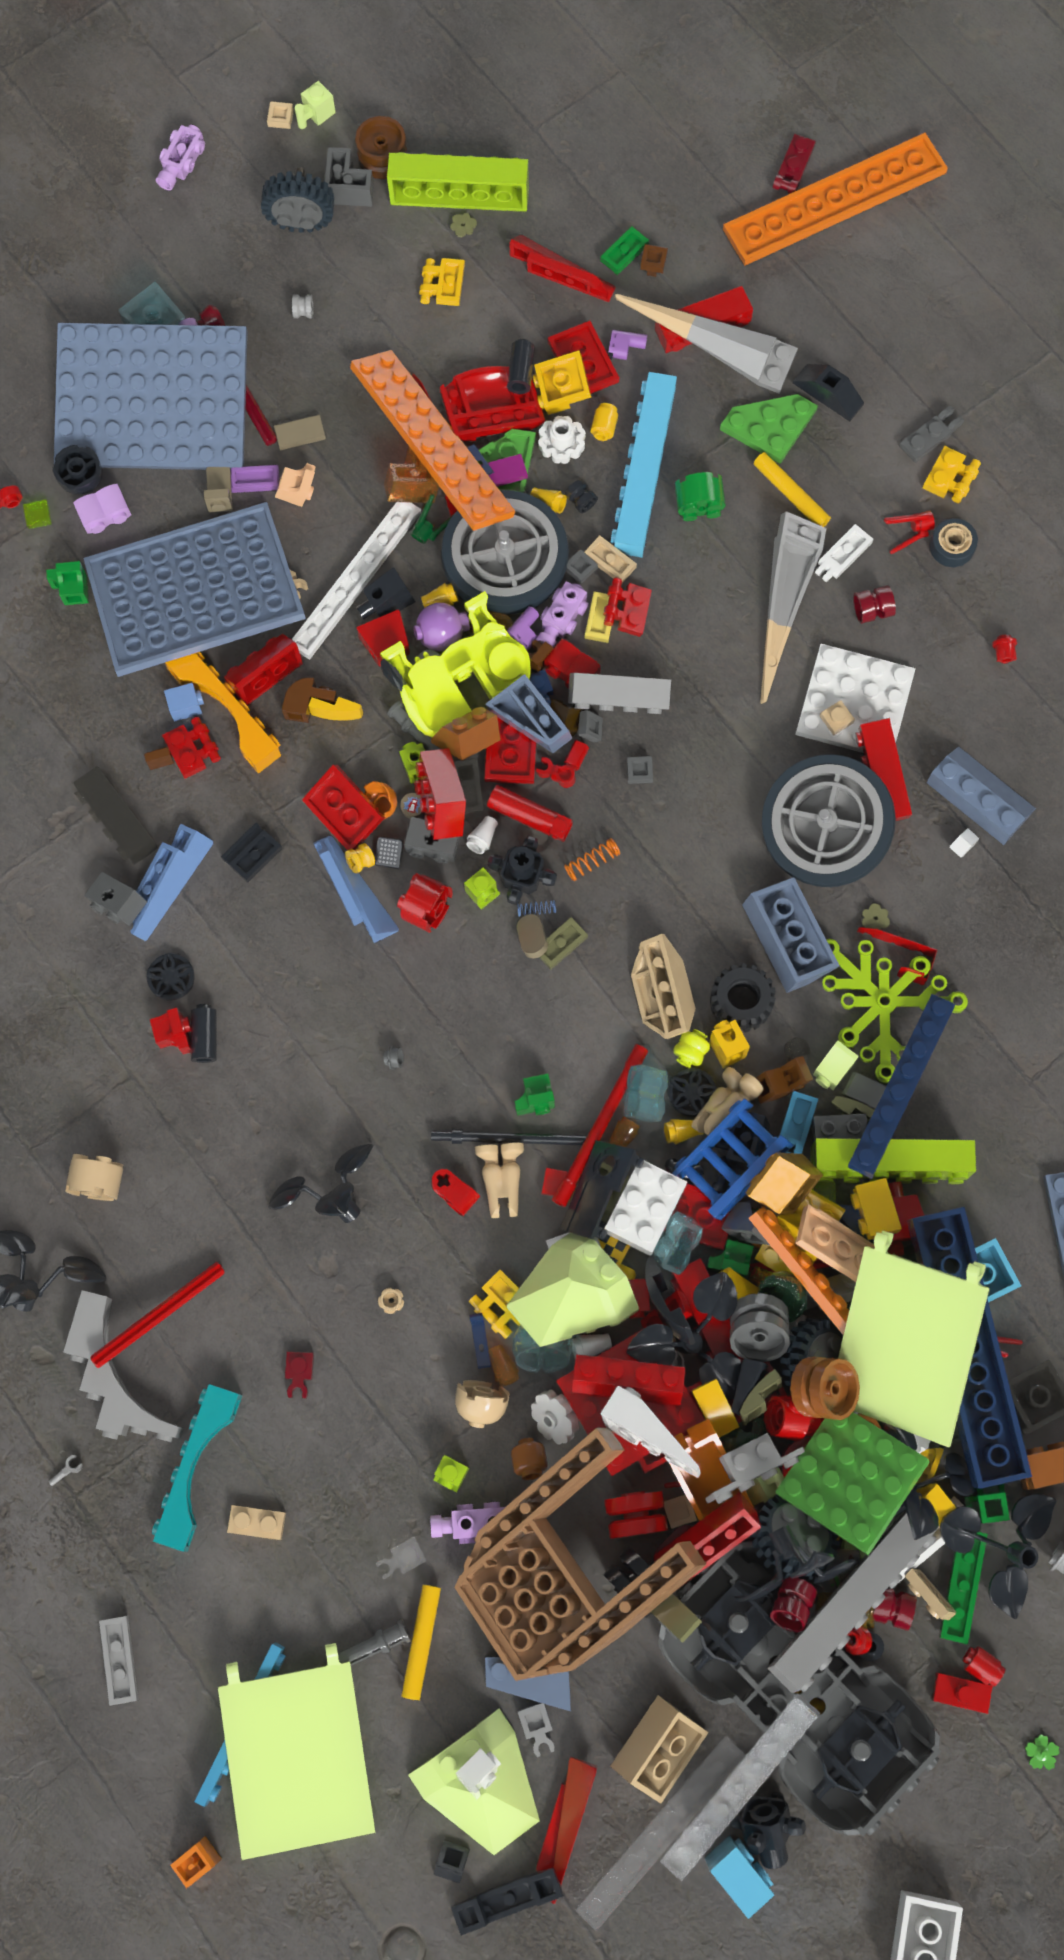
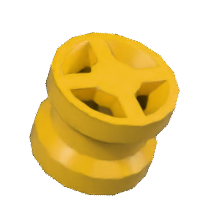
(360, 858)

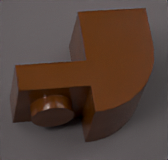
(299, 696)
(784, 1080)

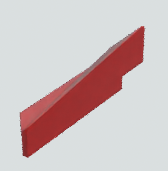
(558, 269)
(566, 1817)

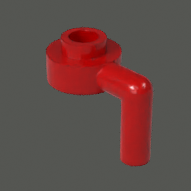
(10, 496)
(863, 1641)

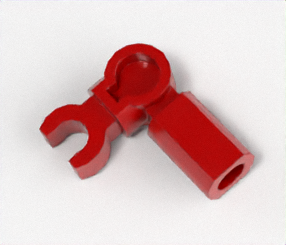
(565, 774)

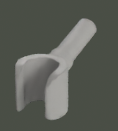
(65, 1471)

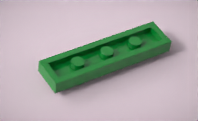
(963, 1592)

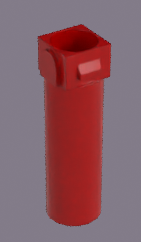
(529, 813)

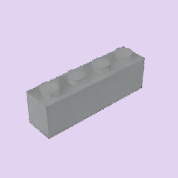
(619, 692)

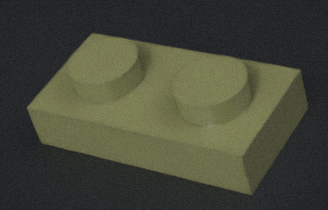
(563, 942)

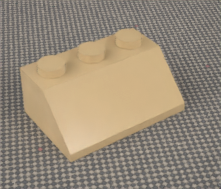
(659, 1749)

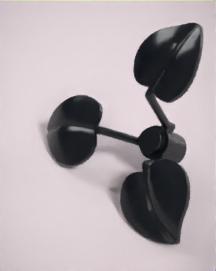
(339, 1200)
(23, 1292)
(654, 1344)
(920, 1510)
(1033, 1517)
(788, 1547)

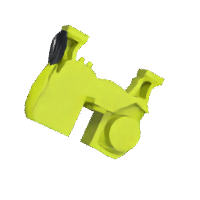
(429, 684)

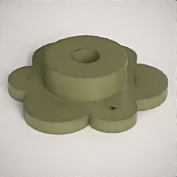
(463, 224)
(875, 912)

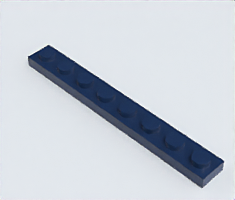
(901, 1086)

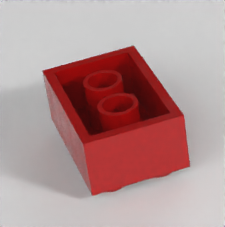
(440, 794)

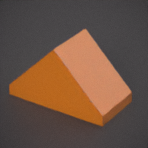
(196, 1862)

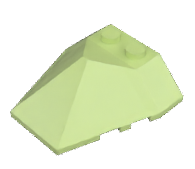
(572, 1292)
(504, 1807)

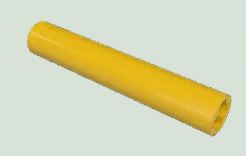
(791, 490)
(421, 1642)

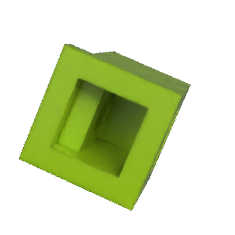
(410, 751)
(481, 888)
(450, 1473)

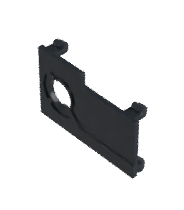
(595, 1190)

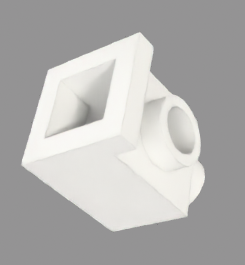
(478, 1772)

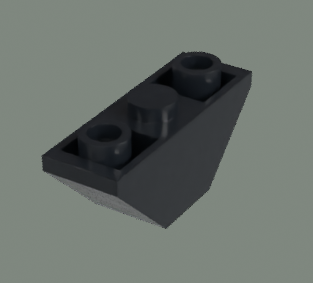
(830, 389)

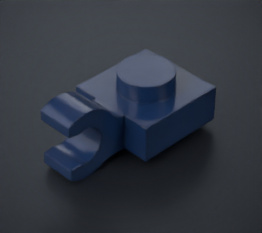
(542, 684)

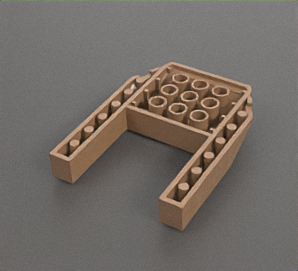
(533, 1592)

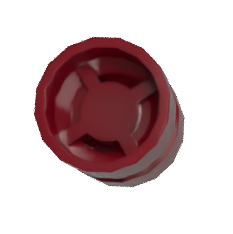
(869, 605)
(792, 1604)
(897, 1609)

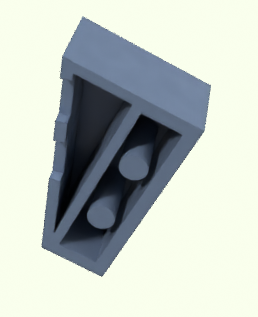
(530, 714)
(547, 1689)

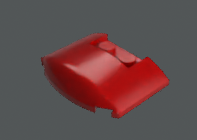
(483, 405)

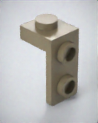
(218, 492)

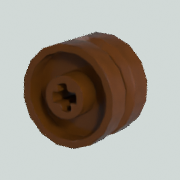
(376, 140)

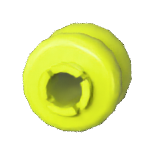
(691, 1048)

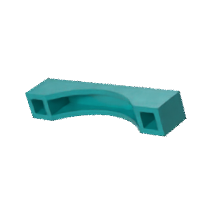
(178, 1521)

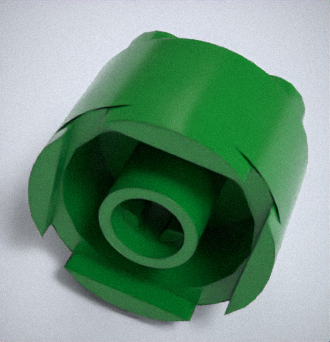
(700, 496)

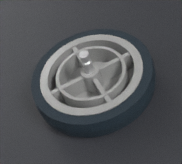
(511, 560)
(828, 820)

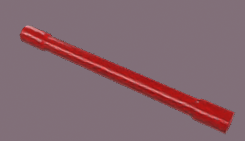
(569, 1183)

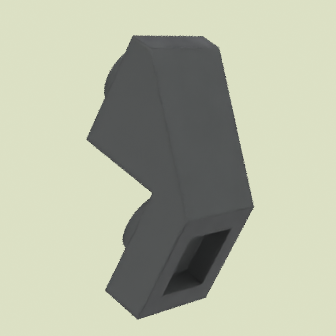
(864, 1090)

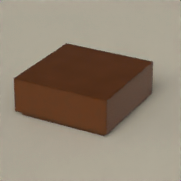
(159, 758)

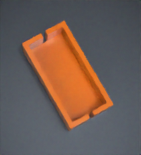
(705, 1450)

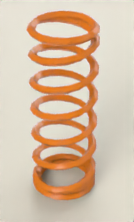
(611, 846)

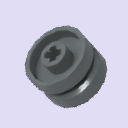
(760, 1328)

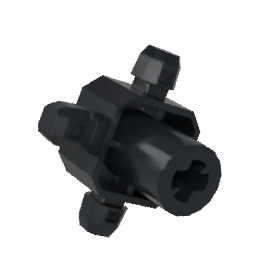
(522, 870)
(767, 1827)

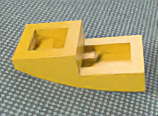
(341, 710)
(715, 1407)

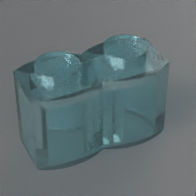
(646, 1093)
(675, 1247)

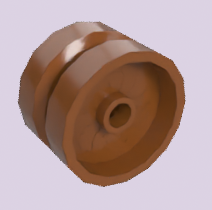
(825, 1388)

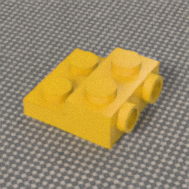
(561, 382)

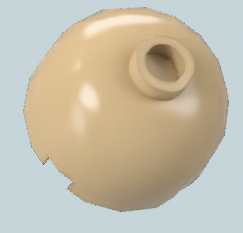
(480, 1403)

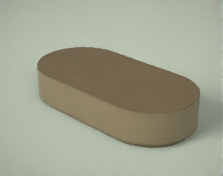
(532, 936)

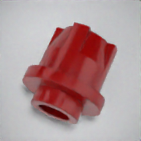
(1005, 648)

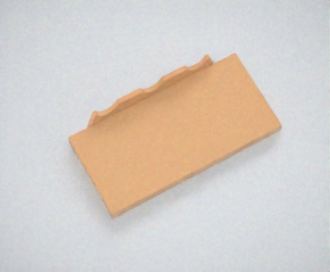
(831, 1241)

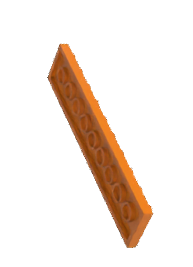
(834, 199)
(432, 440)

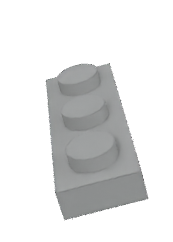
(118, 1660)

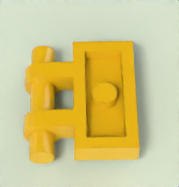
(449, 283)
(944, 472)
(499, 1290)

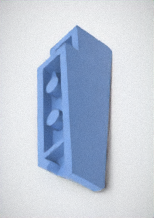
(168, 876)
(354, 892)

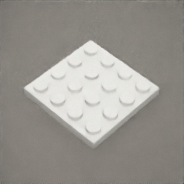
(866, 686)

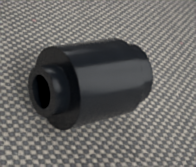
(878, 1648)

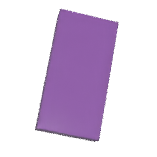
(254, 478)

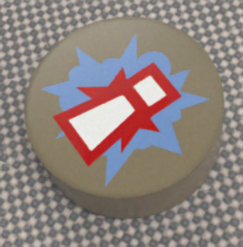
(411, 806)

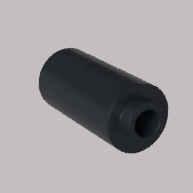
(521, 366)
(203, 1034)

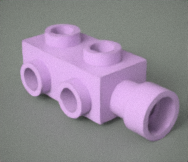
(180, 156)
(568, 610)
(478, 1519)

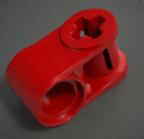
(457, 1194)

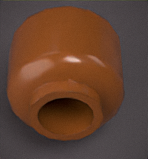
(529, 1459)

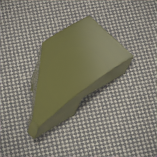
(850, 1106)

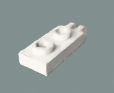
(844, 553)

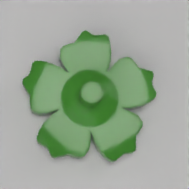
(1042, 1753)

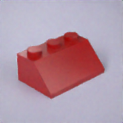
(264, 668)

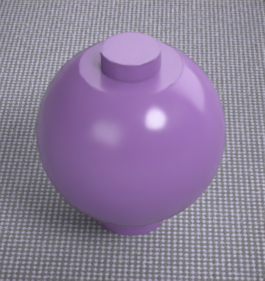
(440, 626)

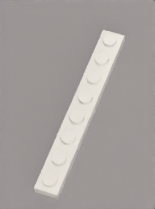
(355, 577)

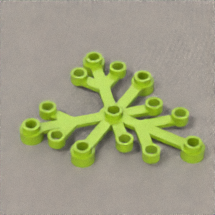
(862, 980)

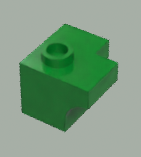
(70, 581)
(537, 1096)
(735, 1256)
(990, 1504)

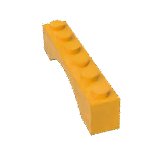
(255, 744)

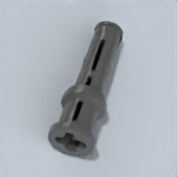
(400, 714)
(381, 1642)

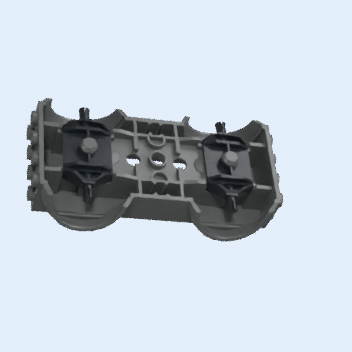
(856, 1752)

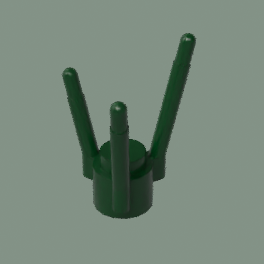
(422, 529)

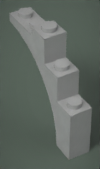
(119, 1408)

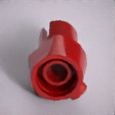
(786, 1422)

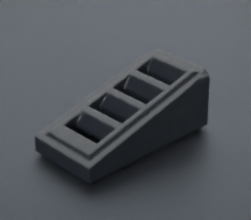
(750, 1375)

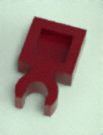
(299, 1368)

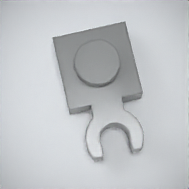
(536, 1724)

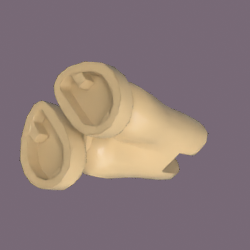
(723, 1098)
(503, 1180)

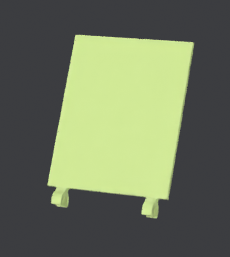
(912, 1340)
(295, 1758)

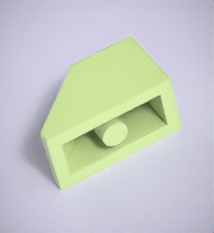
(835, 1066)

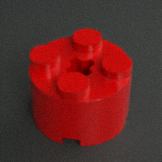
(425, 902)

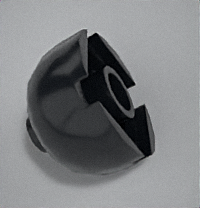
(77, 469)

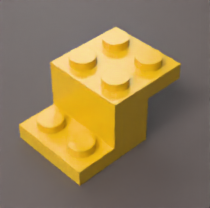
(791, 1223)

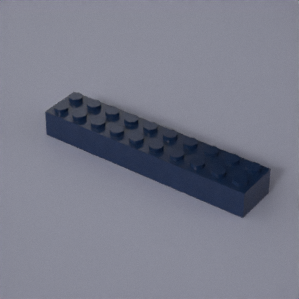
(987, 1410)

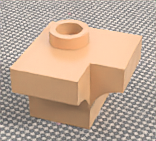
(296, 485)

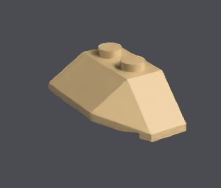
(662, 988)

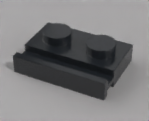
(251, 852)

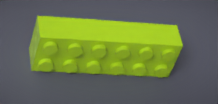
(458, 181)
(901, 1161)

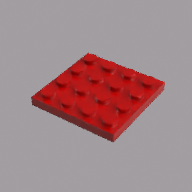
(589, 1408)

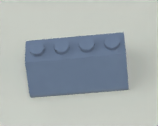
(980, 795)
(790, 934)

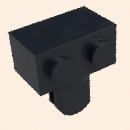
(748, 1138)

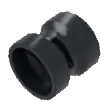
(581, 496)

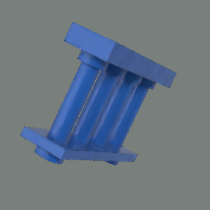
(738, 1184)

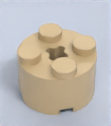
(94, 1178)

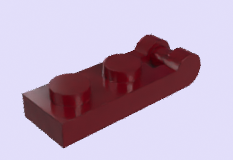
(794, 164)

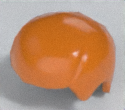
(382, 797)

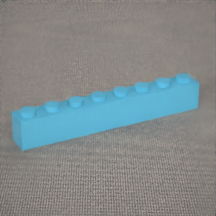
(645, 464)

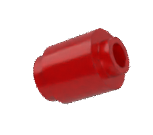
(983, 1665)

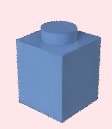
(184, 701)

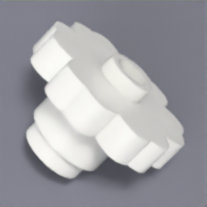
(561, 439)
(554, 1417)

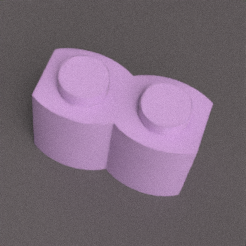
(102, 509)

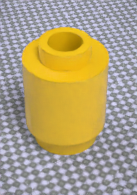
(604, 422)

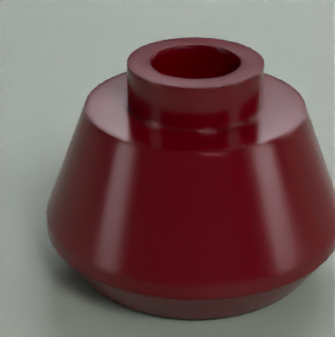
(210, 317)

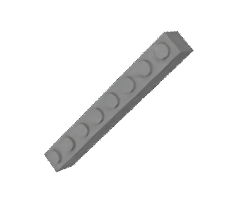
(848, 1605)

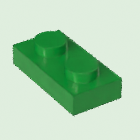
(624, 250)

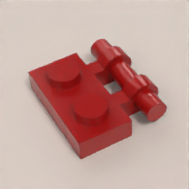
(634, 607)
(184, 751)

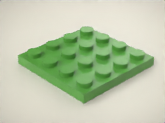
(853, 1479)

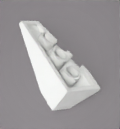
(635, 1422)

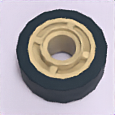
(958, 531)

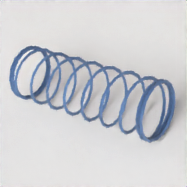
(554, 910)

